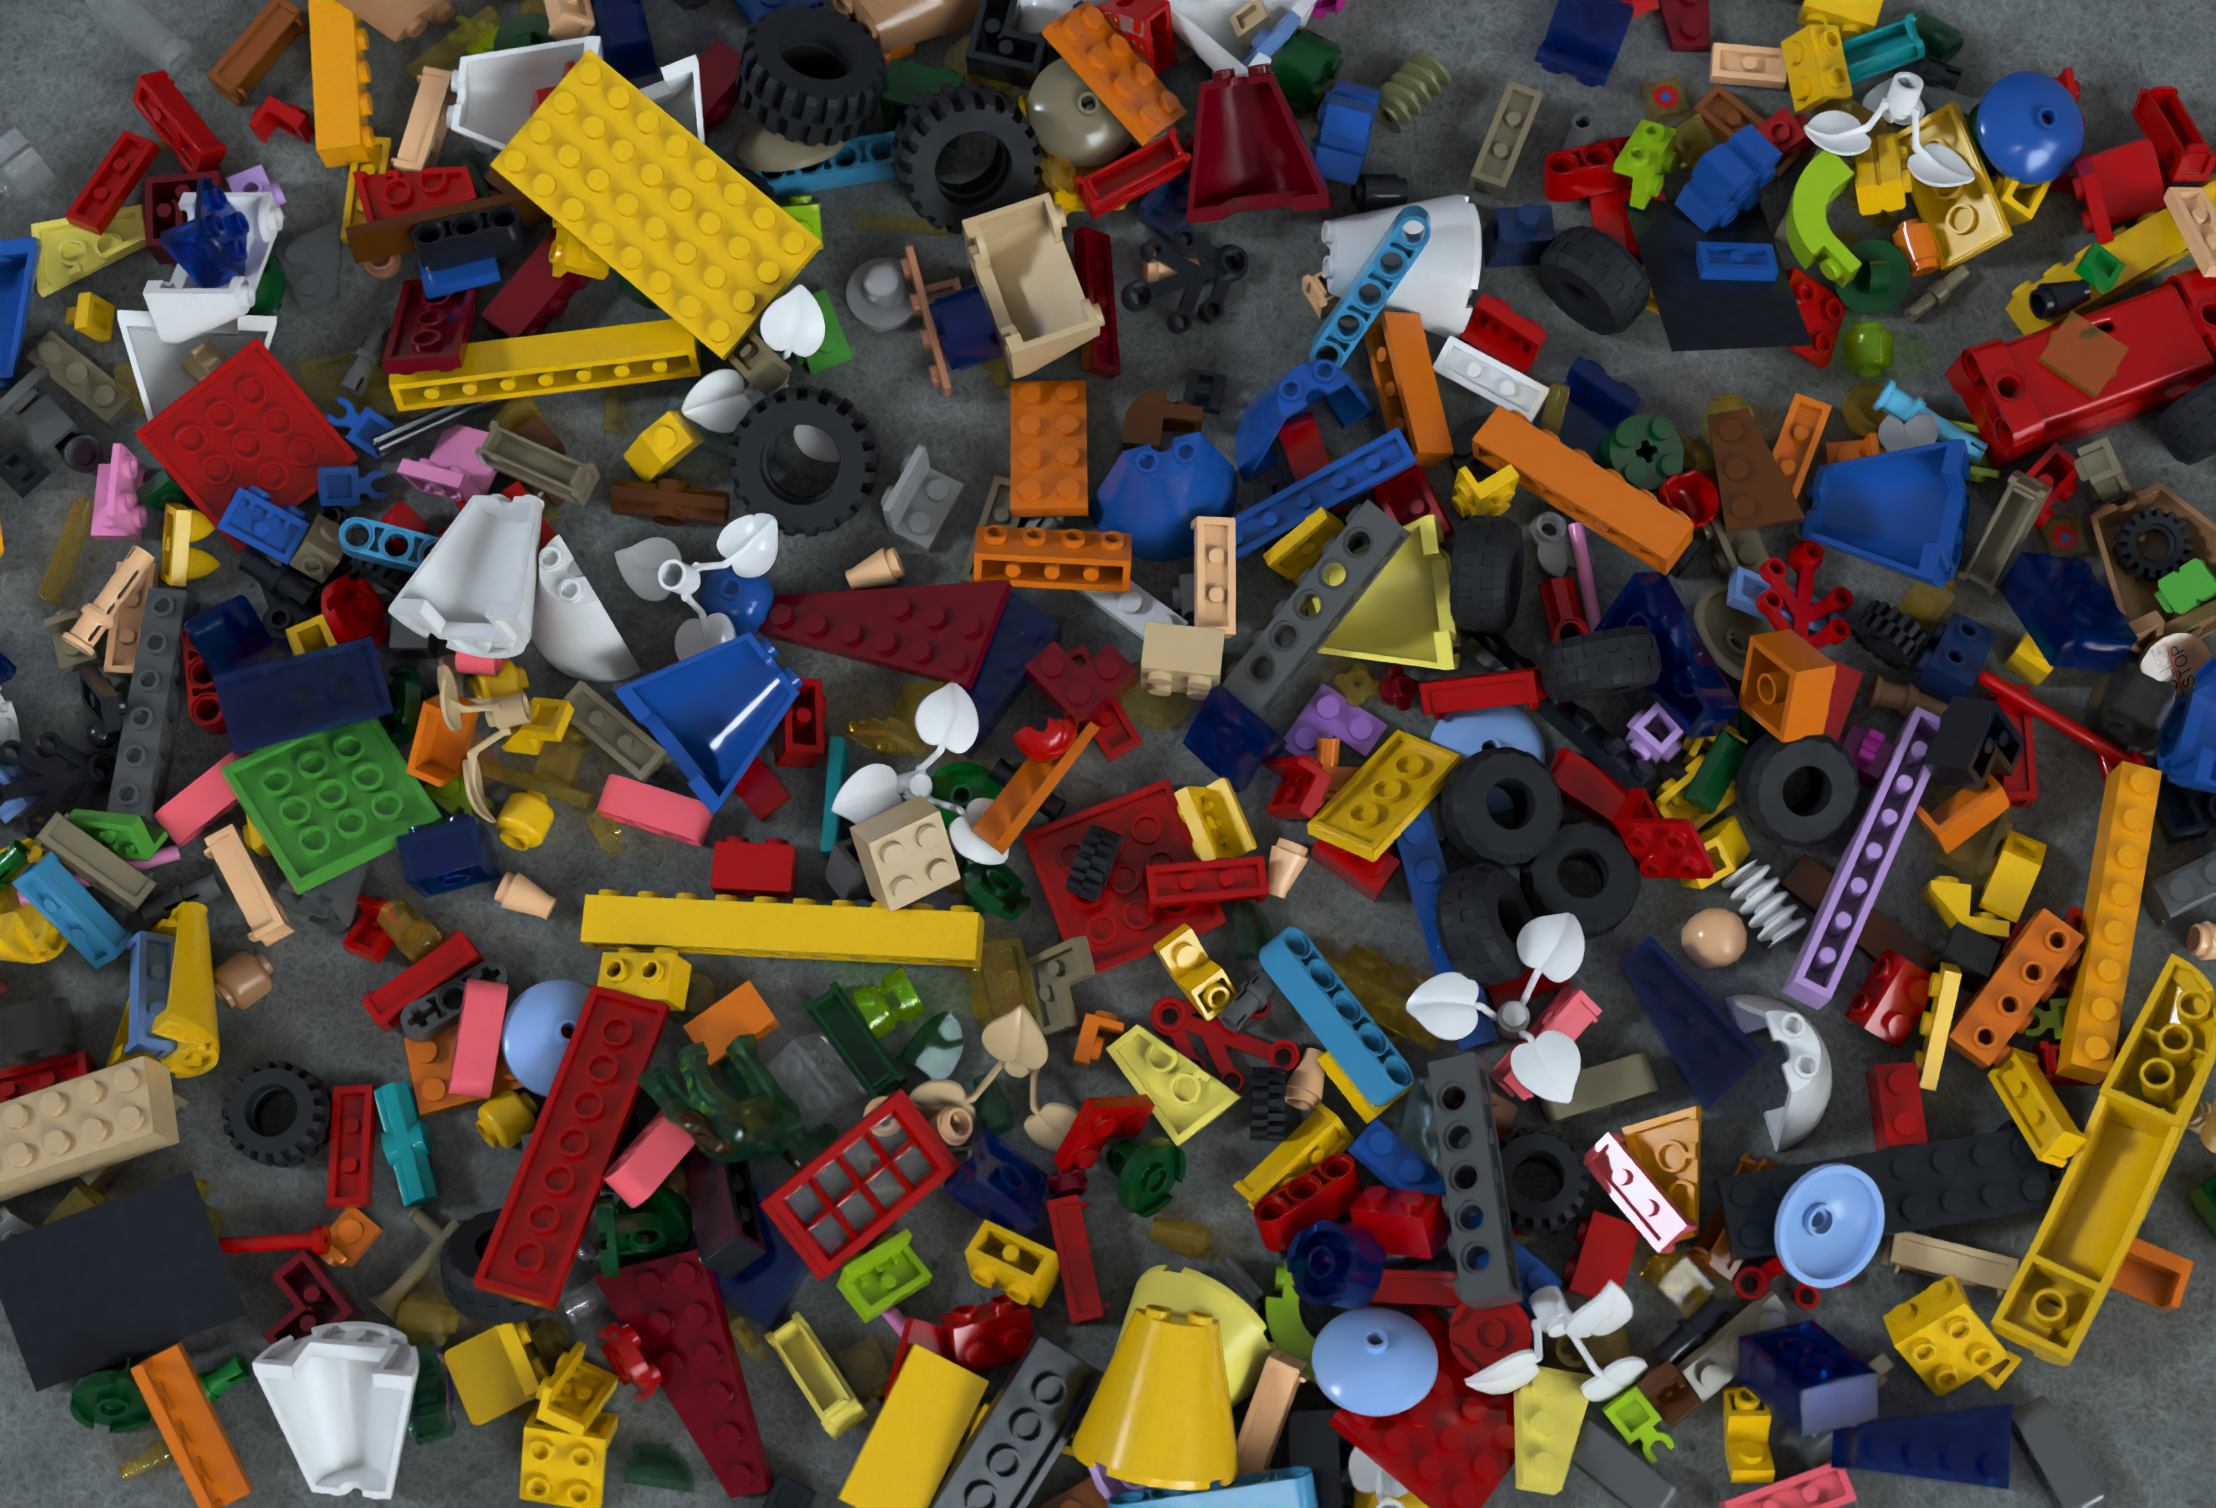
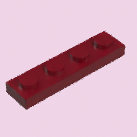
(1095, 277)

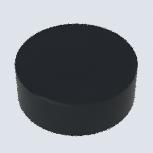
(82, 453)

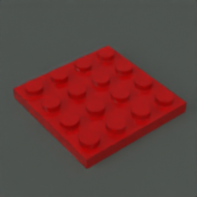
(244, 430)
(1118, 922)
(1449, 1444)

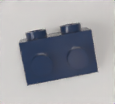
(1166, 207)

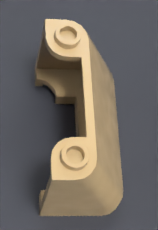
(1029, 283)

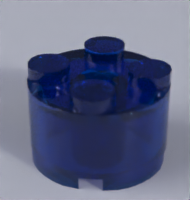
(967, 327)
(1335, 1265)

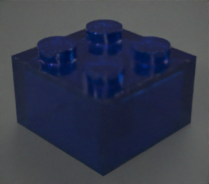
(448, 856)

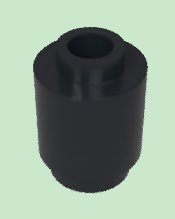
(1379, 191)

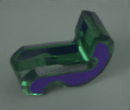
(433, 1396)

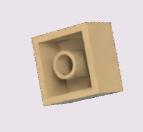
(1181, 659)
(905, 853)

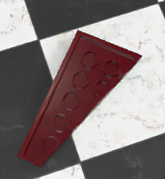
(912, 629)
(688, 1338)

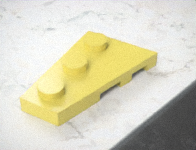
(75, 253)
(1181, 1090)
(1547, 1428)

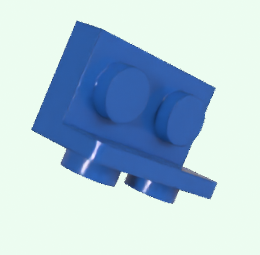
(264, 524)

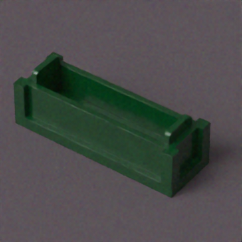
(855, 1042)

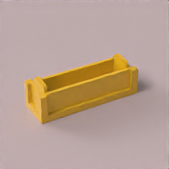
(2036, 1108)
(1306, 1146)

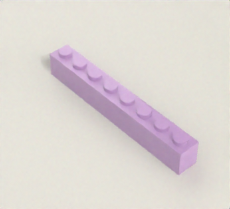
(1863, 865)

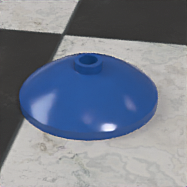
(2017, 137)

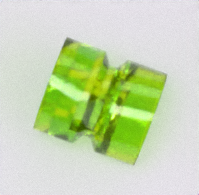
(876, 1009)

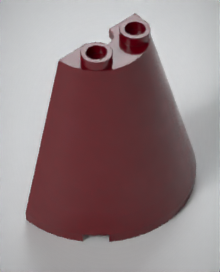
(1250, 150)

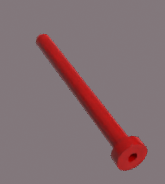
(2058, 720)
(318, 1240)

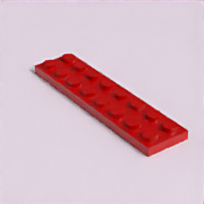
(571, 1148)

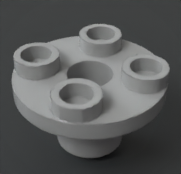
(880, 295)

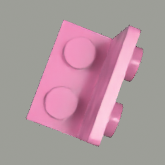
(452, 467)
(116, 505)

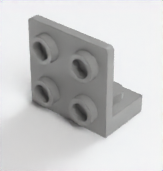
(920, 501)

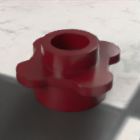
(1397, 688)
(1067, 1183)

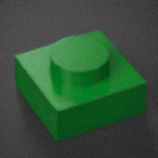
(2099, 268)

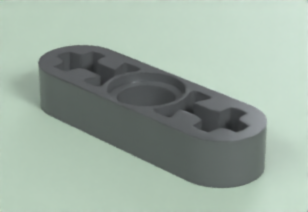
(450, 1017)

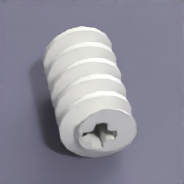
(1763, 903)

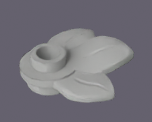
(1915, 432)
(1556, 551)

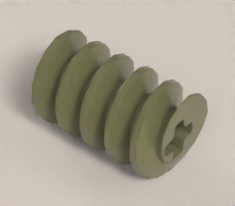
(1408, 88)

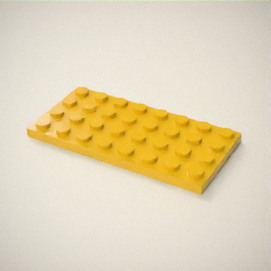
(656, 204)

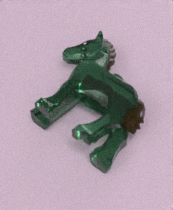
(730, 1131)

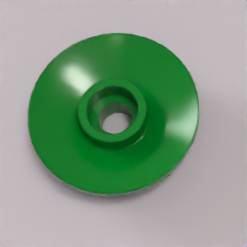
(962, 777)

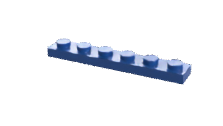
(1325, 488)
(1424, 875)
(1405, 1170)

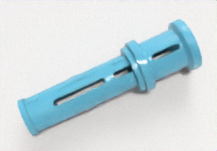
(1904, 406)

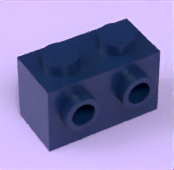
(1955, 657)

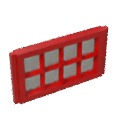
(860, 1184)

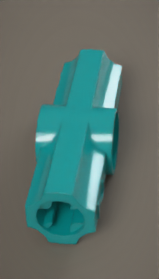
(406, 1144)

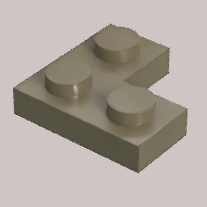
(1051, 977)

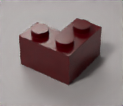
(162, 206)
(1081, 691)
(316, 1298)

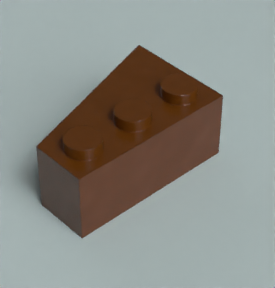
(1748, 477)

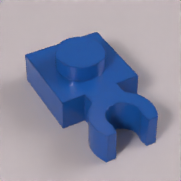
(362, 426)
(343, 485)

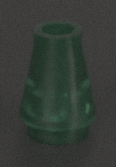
(1937, 36)
(993, 1108)

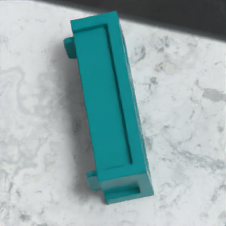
(1883, 49)

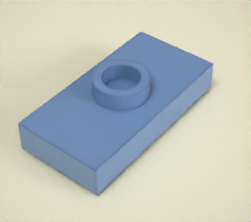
(1271, 40)

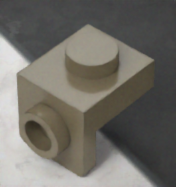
(319, 550)

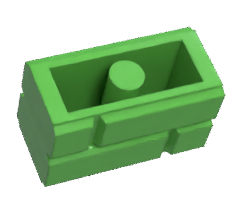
(2187, 588)

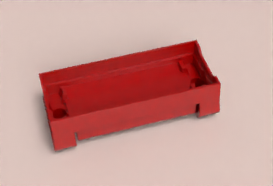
(2168, 355)

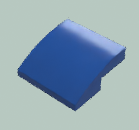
(1736, 261)

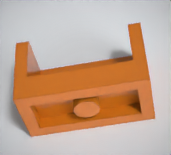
(436, 749)
(1963, 814)
(734, 1015)
(2153, 1275)

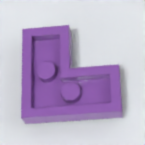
(1331, 717)

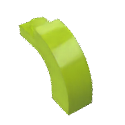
(1806, 218)
(1285, 1323)

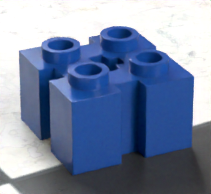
(1344, 130)
(1729, 179)

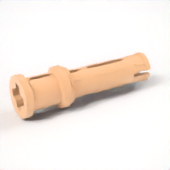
(99, 614)

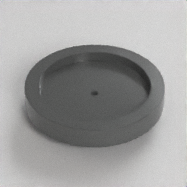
(23, 392)

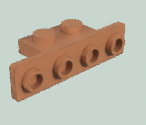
(919, 302)

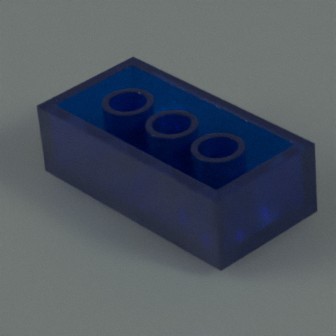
(302, 696)

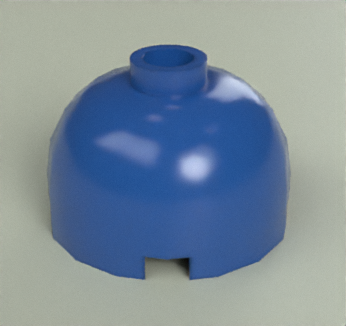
(741, 599)

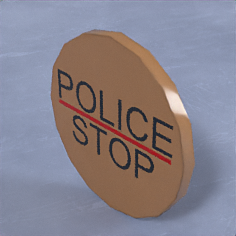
(2174, 659)

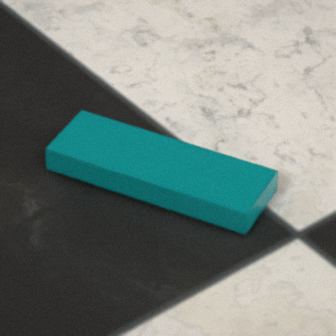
(836, 778)

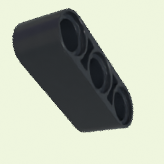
(469, 237)

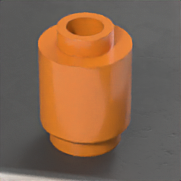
(1917, 246)

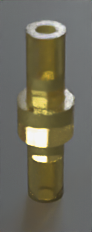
(157, 1455)

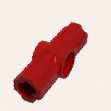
(1561, 608)

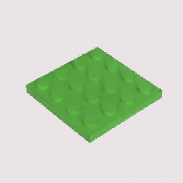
(330, 801)

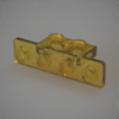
(1382, 991)

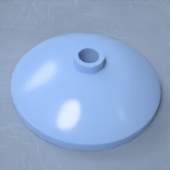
(1499, 726)
(532, 1031)
(1829, 1225)
(1369, 1376)

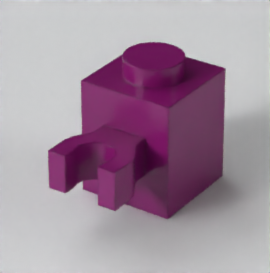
(1868, 752)

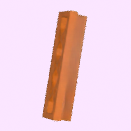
(1026, 794)
(192, 1428)

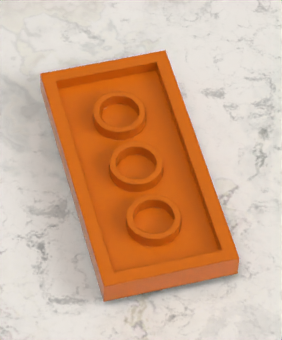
(1114, 72)
(1048, 449)
(431, 1068)

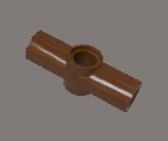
(670, 502)

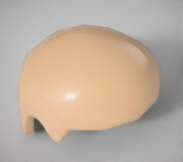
(1714, 938)

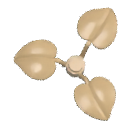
(499, 713)
(1022, 1051)

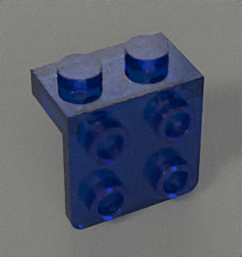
(1585, 39)
(213, 242)
(1593, 406)
(233, 637)

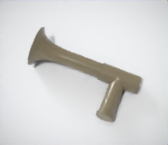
(390, 1299)

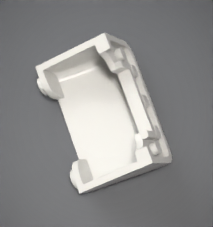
(186, 310)

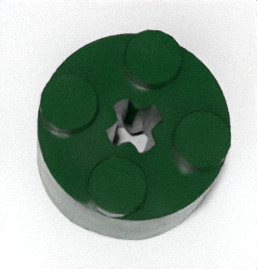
(1305, 68)
(1651, 438)

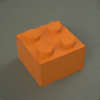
(1786, 685)

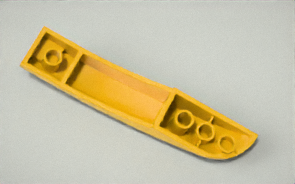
(2116, 1170)

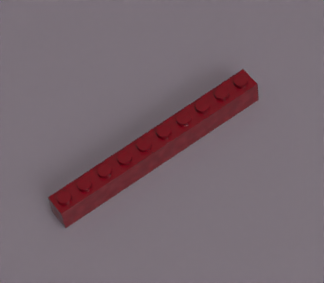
(533, 293)

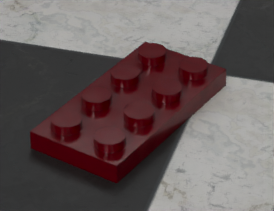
(430, 331)

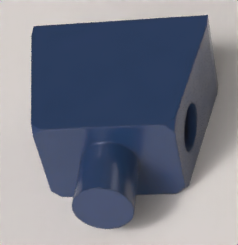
(1518, 235)

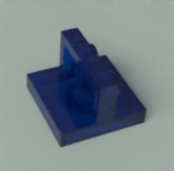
(1232, 738)
(999, 1184)

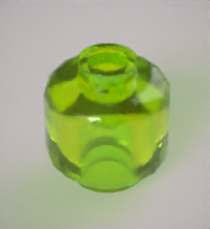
(1869, 349)

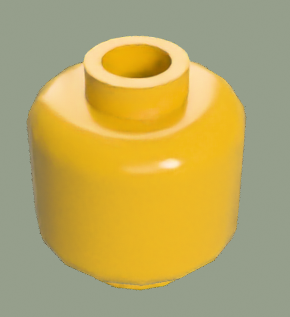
(510, 681)
(524, 820)
(506, 1118)

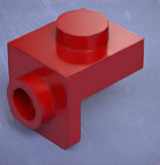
(276, 113)
(1786, 131)
(367, 936)

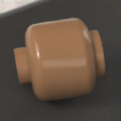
(242, 980)

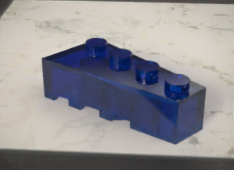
(625, 37)
(1002, 676)
(1690, 681)
(1692, 1028)
(1941, 1447)

